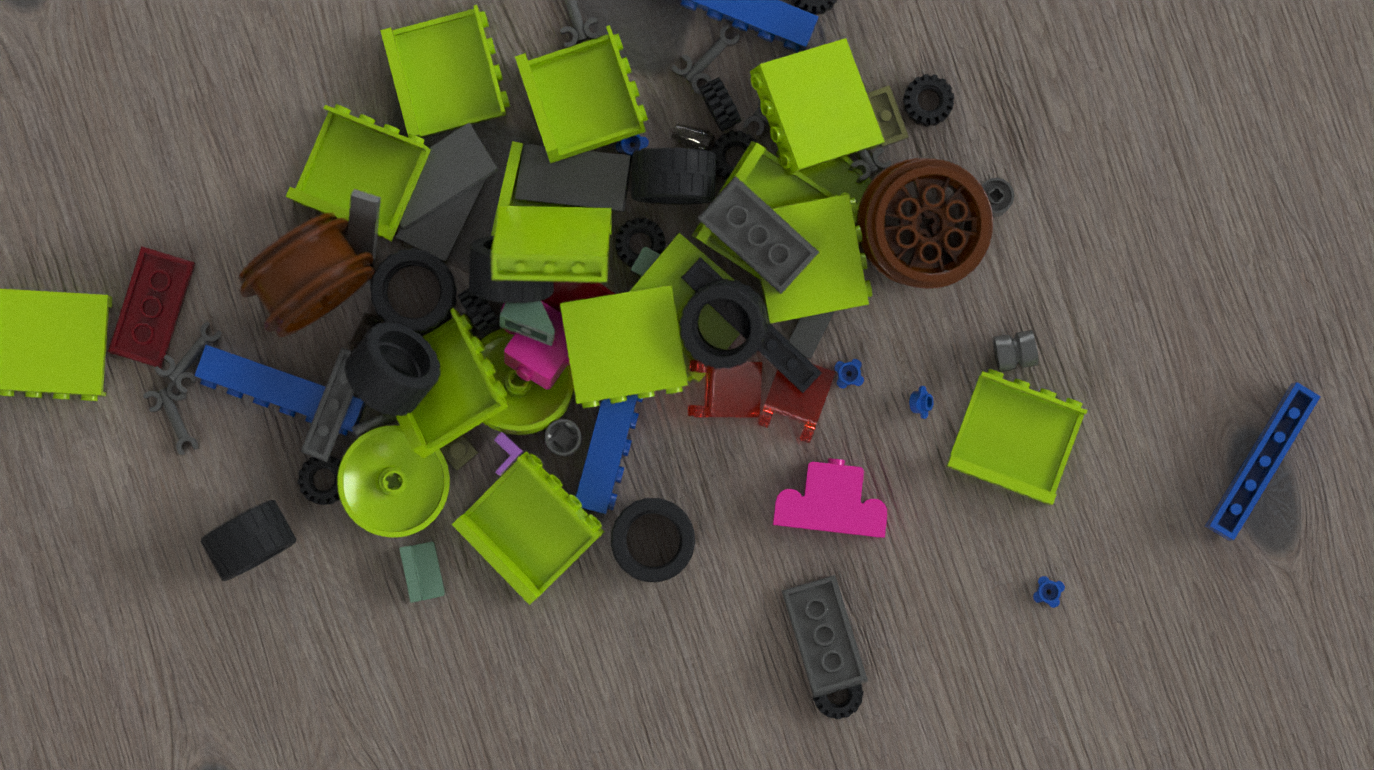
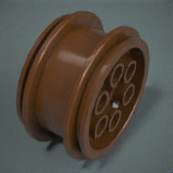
(886, 196)
(306, 274)

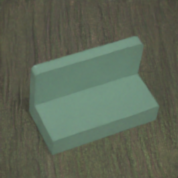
(422, 571)

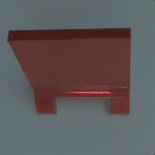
(729, 391)
(799, 406)

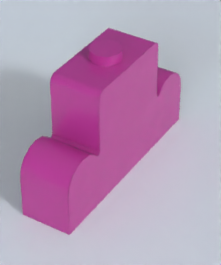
(538, 360)
(831, 502)

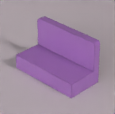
(511, 448)

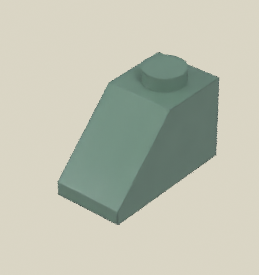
(528, 320)

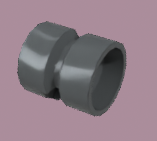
(999, 194)
(1015, 350)
(563, 437)

